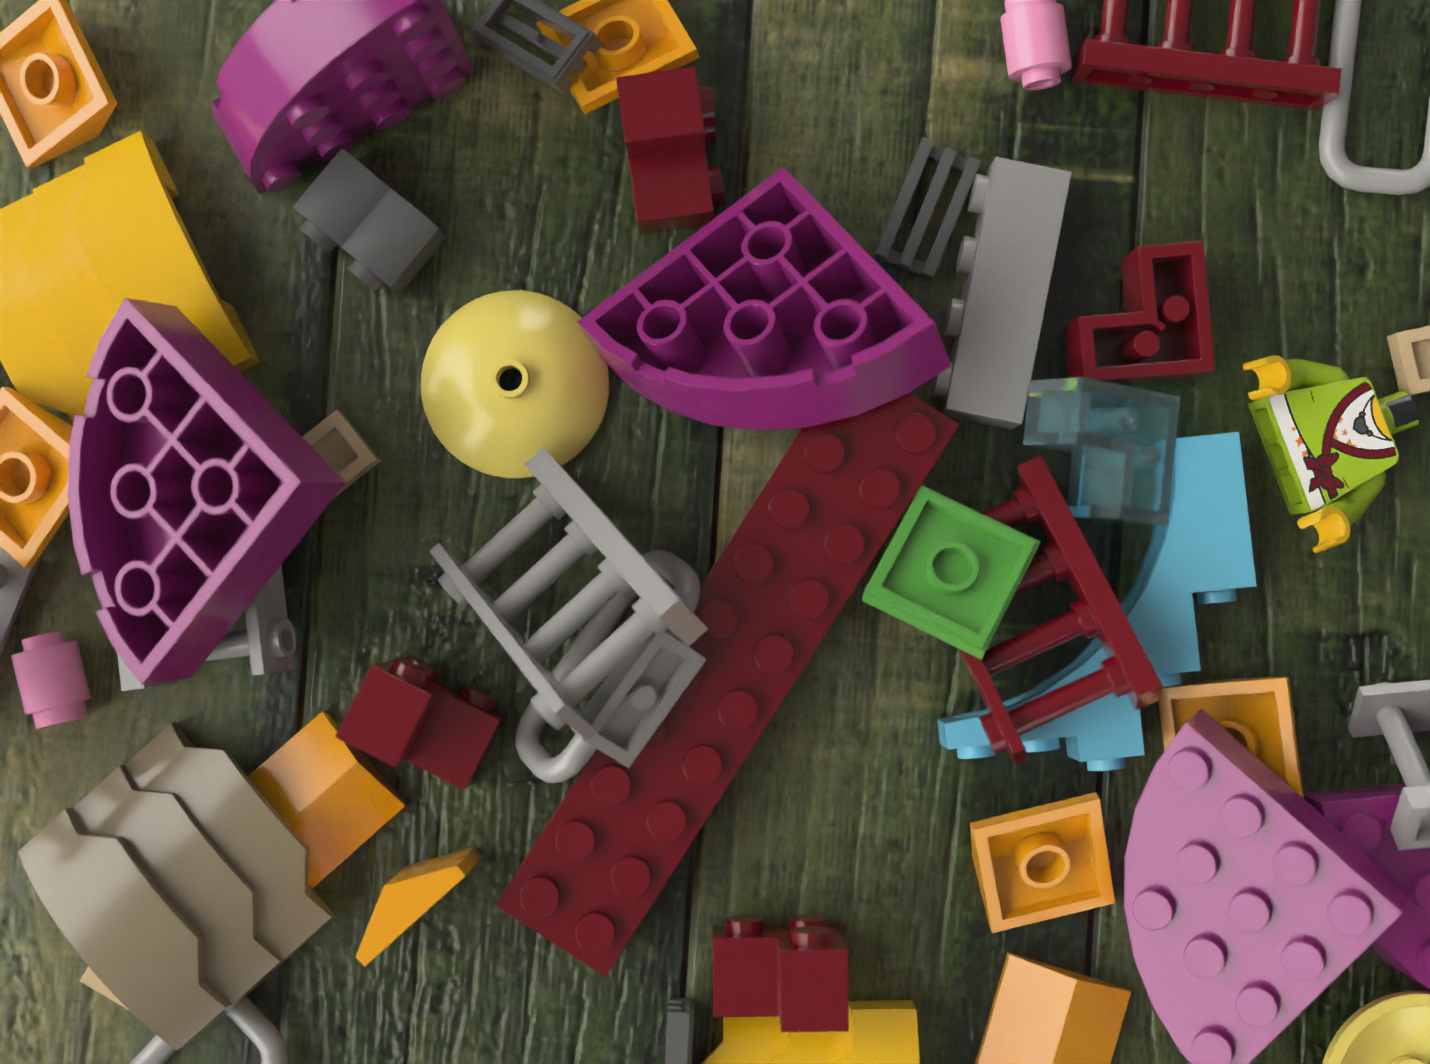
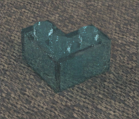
(1118, 445)

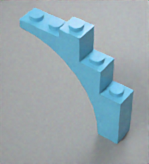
(1199, 552)

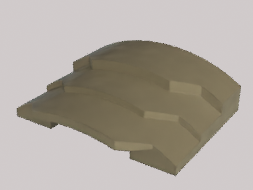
(177, 885)

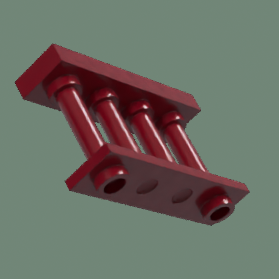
(1229, 75)
(1093, 614)

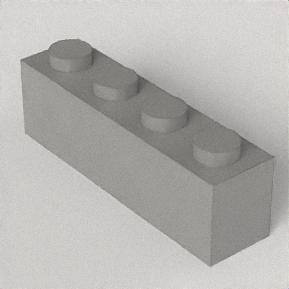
(1003, 292)

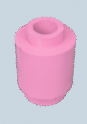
(1035, 42)
(51, 679)

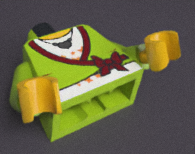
(1326, 440)

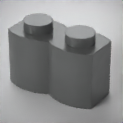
(369, 222)

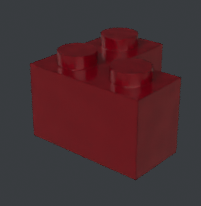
(665, 142)
(1163, 327)
(416, 719)
(782, 972)

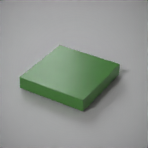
(950, 571)

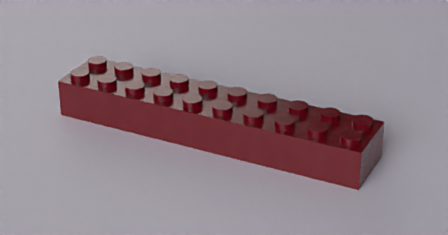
(764, 618)

